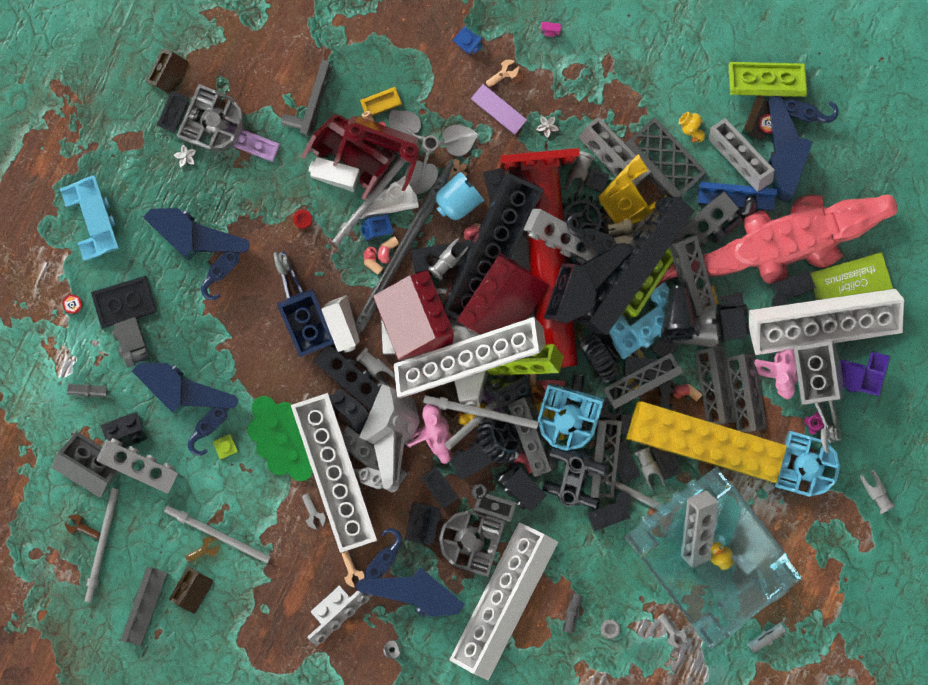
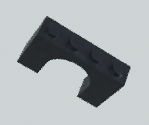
(666, 389)

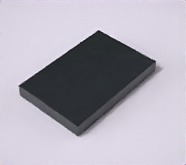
(124, 302)

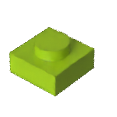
(225, 446)

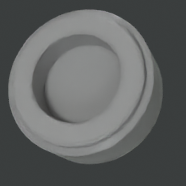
(610, 629)

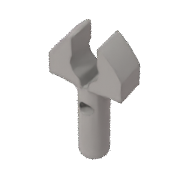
(312, 511)
(672, 631)

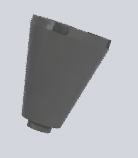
(709, 331)

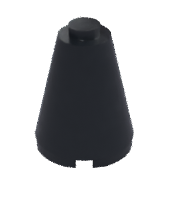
(679, 316)

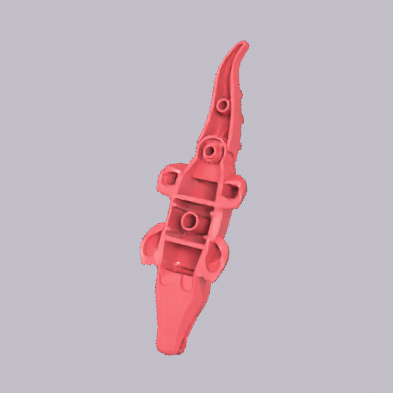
(806, 233)

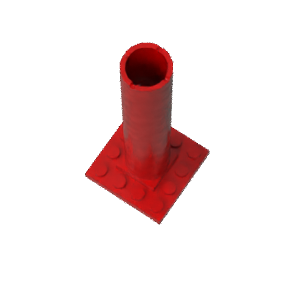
(544, 261)

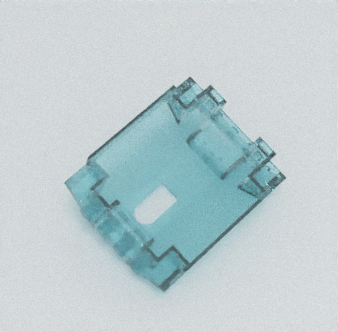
(713, 598)

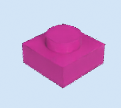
(550, 29)

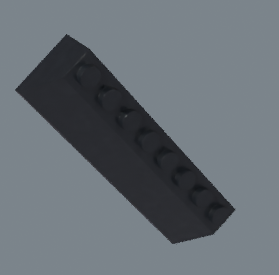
(497, 234)

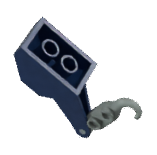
(302, 312)

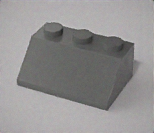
(79, 464)

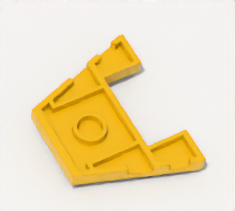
(622, 197)

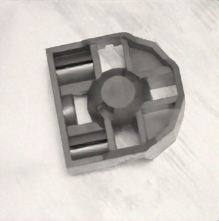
(215, 126)
(472, 546)

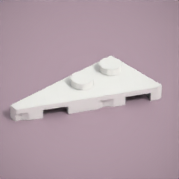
(392, 200)

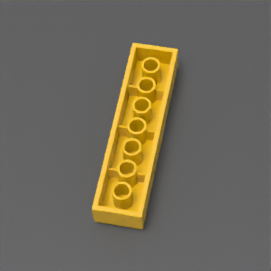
(706, 442)

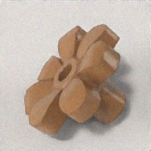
(458, 168)

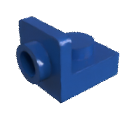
(468, 41)
(376, 227)

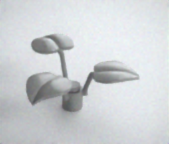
(457, 141)

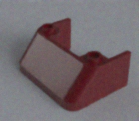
(364, 129)
(368, 157)

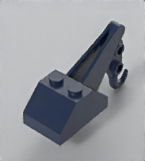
(789, 148)
(190, 238)
(177, 392)
(419, 590)

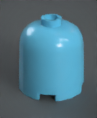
(457, 198)

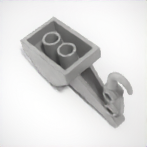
(820, 382)
(388, 428)

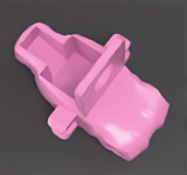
(783, 370)
(435, 433)

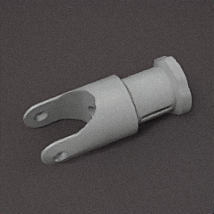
(580, 171)
(446, 261)
(374, 366)
(649, 465)
(878, 493)
(388, 645)

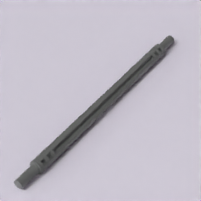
(403, 248)

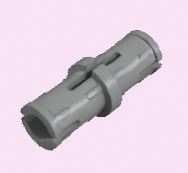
(767, 637)

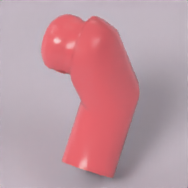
(523, 459)

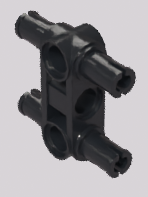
(577, 384)
(575, 478)

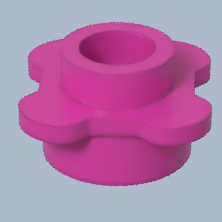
(810, 422)

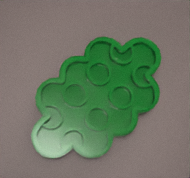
(279, 438)

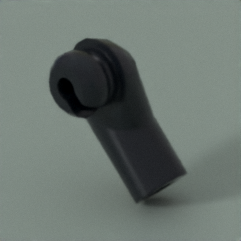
(749, 206)
(606, 340)

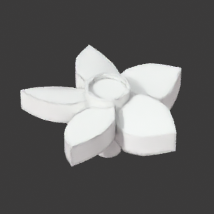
(547, 126)
(185, 156)

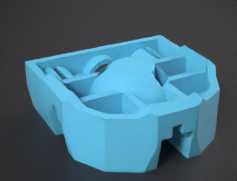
(555, 400)
(807, 461)

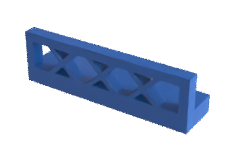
(738, 194)

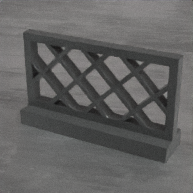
(656, 176)

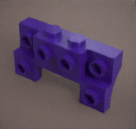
(866, 378)

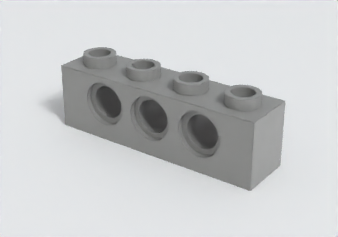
(609, 148)
(741, 154)
(536, 228)
(108, 457)
(699, 528)

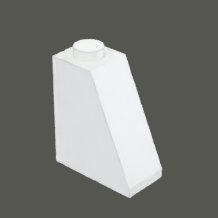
(340, 176)
(341, 323)
(471, 389)

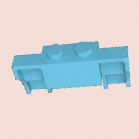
(95, 212)
(641, 332)

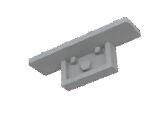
(334, 612)

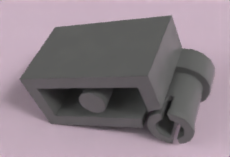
(131, 340)
(491, 504)

